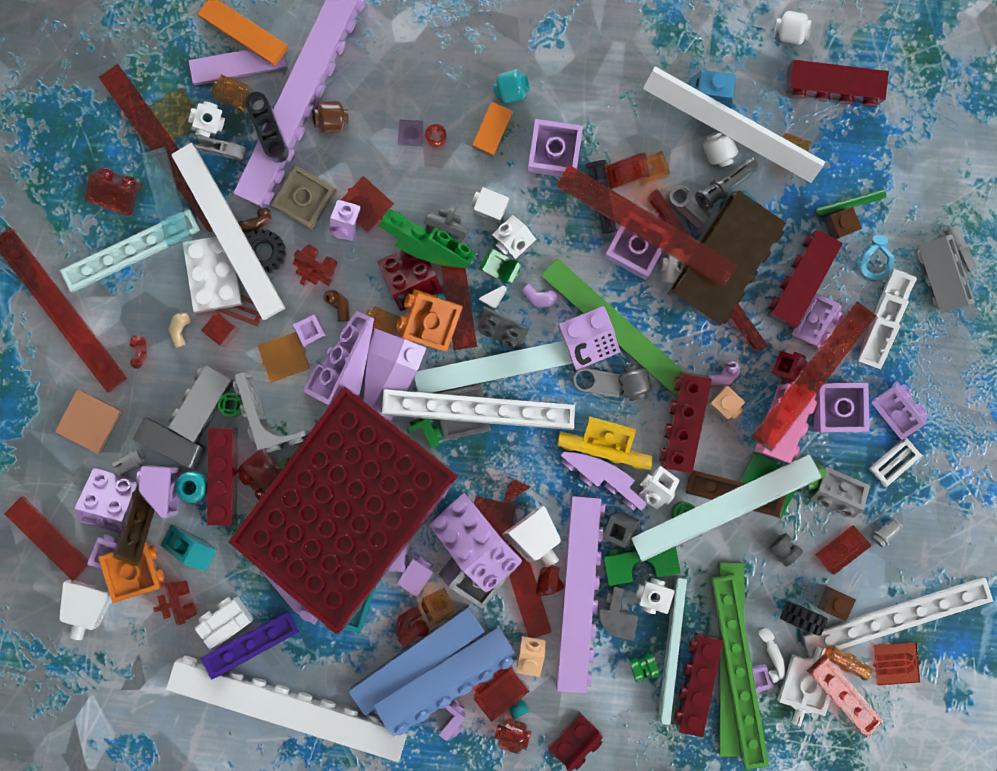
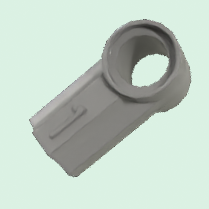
(689, 207)

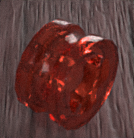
(443, 136)

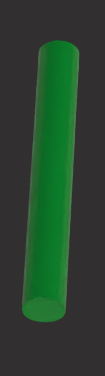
(853, 202)

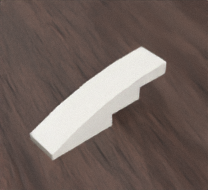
(886, 323)

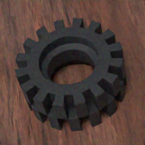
(276, 243)
(803, 618)

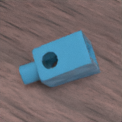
(716, 85)

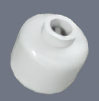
(793, 27)
(720, 149)

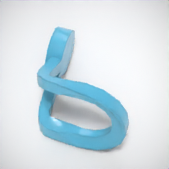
(878, 242)

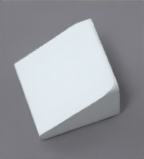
(493, 298)

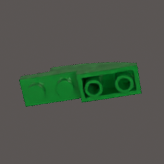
(433, 247)

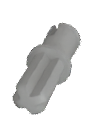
(964, 253)

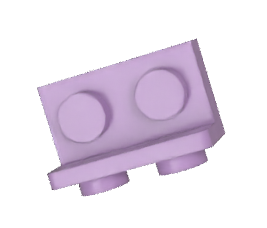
(819, 321)
(900, 410)

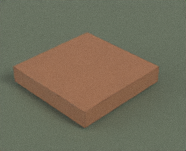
(88, 421)

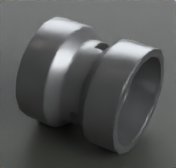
(786, 549)

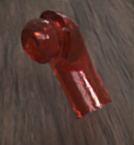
(141, 351)
(404, 620)
(417, 629)

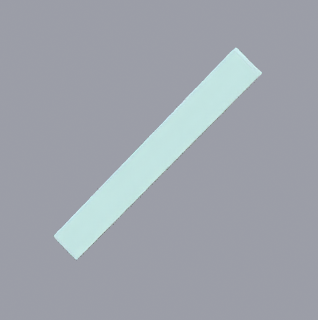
(492, 367)
(726, 507)

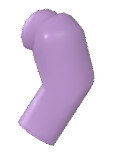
(539, 299)

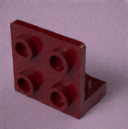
(406, 273)

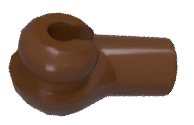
(258, 222)
(339, 302)

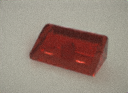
(515, 489)
(843, 550)

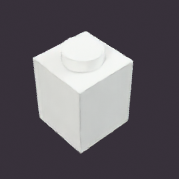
(490, 204)

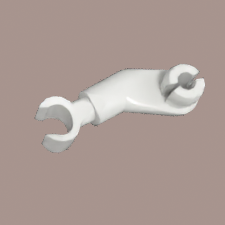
(779, 672)

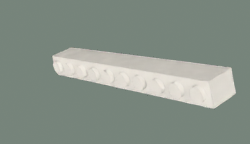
(286, 708)

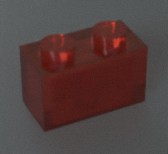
(500, 692)

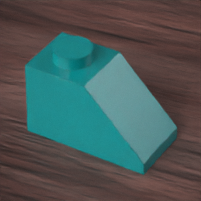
(188, 548)

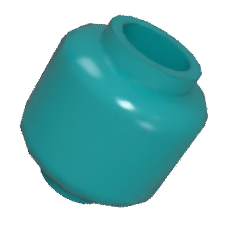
(511, 86)
(184, 487)

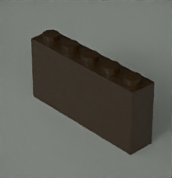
(744, 236)

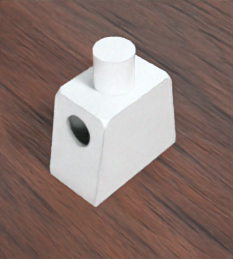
(535, 537)
(83, 607)

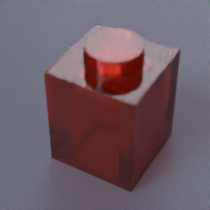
(220, 329)

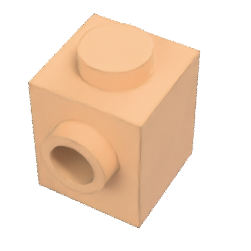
(726, 403)
(531, 656)

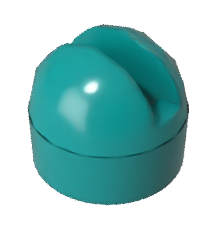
(519, 711)

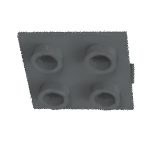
(502, 328)

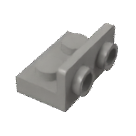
(841, 493)

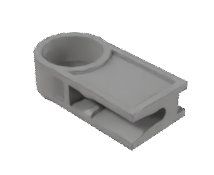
(221, 148)
(603, 384)

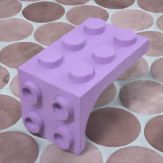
(474, 543)

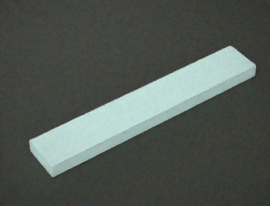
(120, 255)
(672, 650)

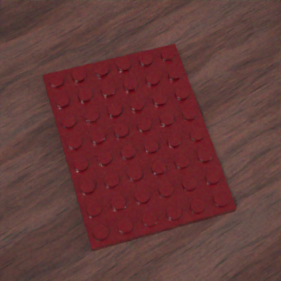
(342, 510)

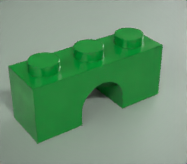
(619, 564)

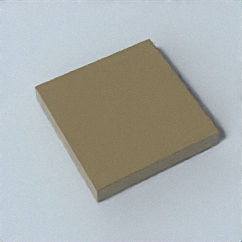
(303, 197)

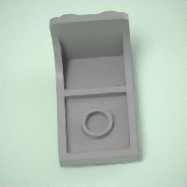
(260, 430)

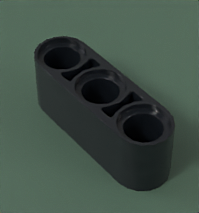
(263, 116)

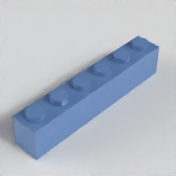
(418, 659)
(445, 682)

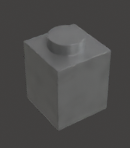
(621, 529)

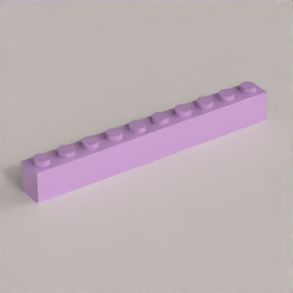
(299, 96)

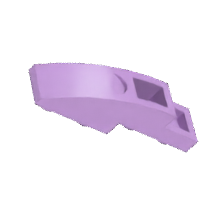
(597, 470)

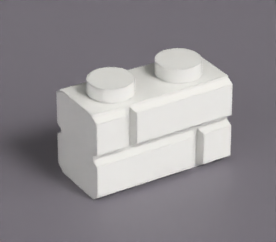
(224, 623)

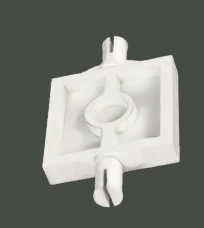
(801, 689)

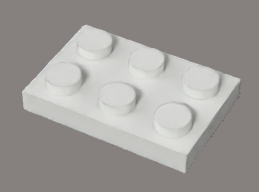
(211, 276)

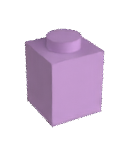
(416, 575)

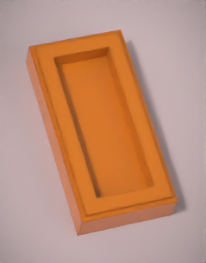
(492, 128)

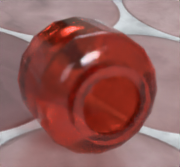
(513, 736)

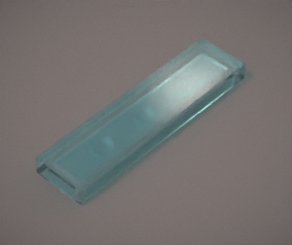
(166, 197)

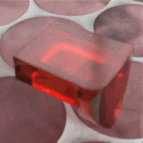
(549, 581)

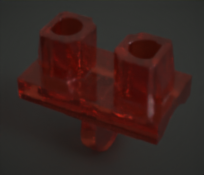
(312, 270)
(179, 612)

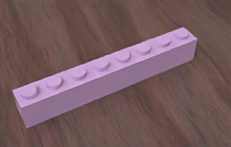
(579, 594)

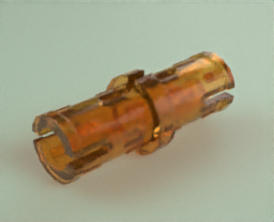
(848, 662)

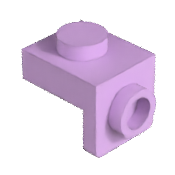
(344, 220)
(102, 547)
(453, 724)

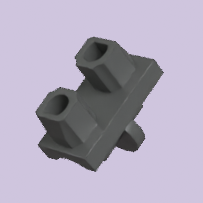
(455, 230)

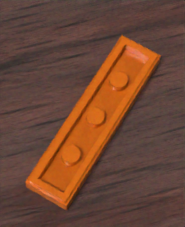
(243, 31)

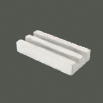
(880, 475)

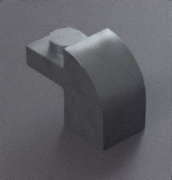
(615, 621)

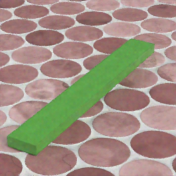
(627, 336)
(739, 672)
(728, 734)

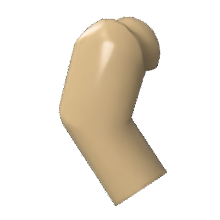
(175, 329)

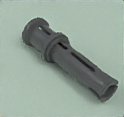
(719, 188)

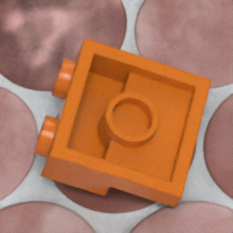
(428, 320)
(130, 581)

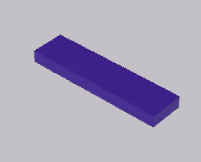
(249, 645)

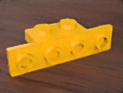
(607, 441)

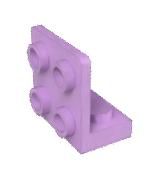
(105, 500)

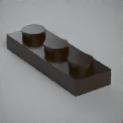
(134, 530)

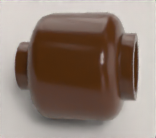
(330, 117)

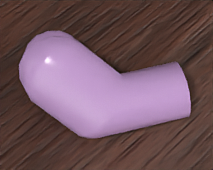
(727, 376)

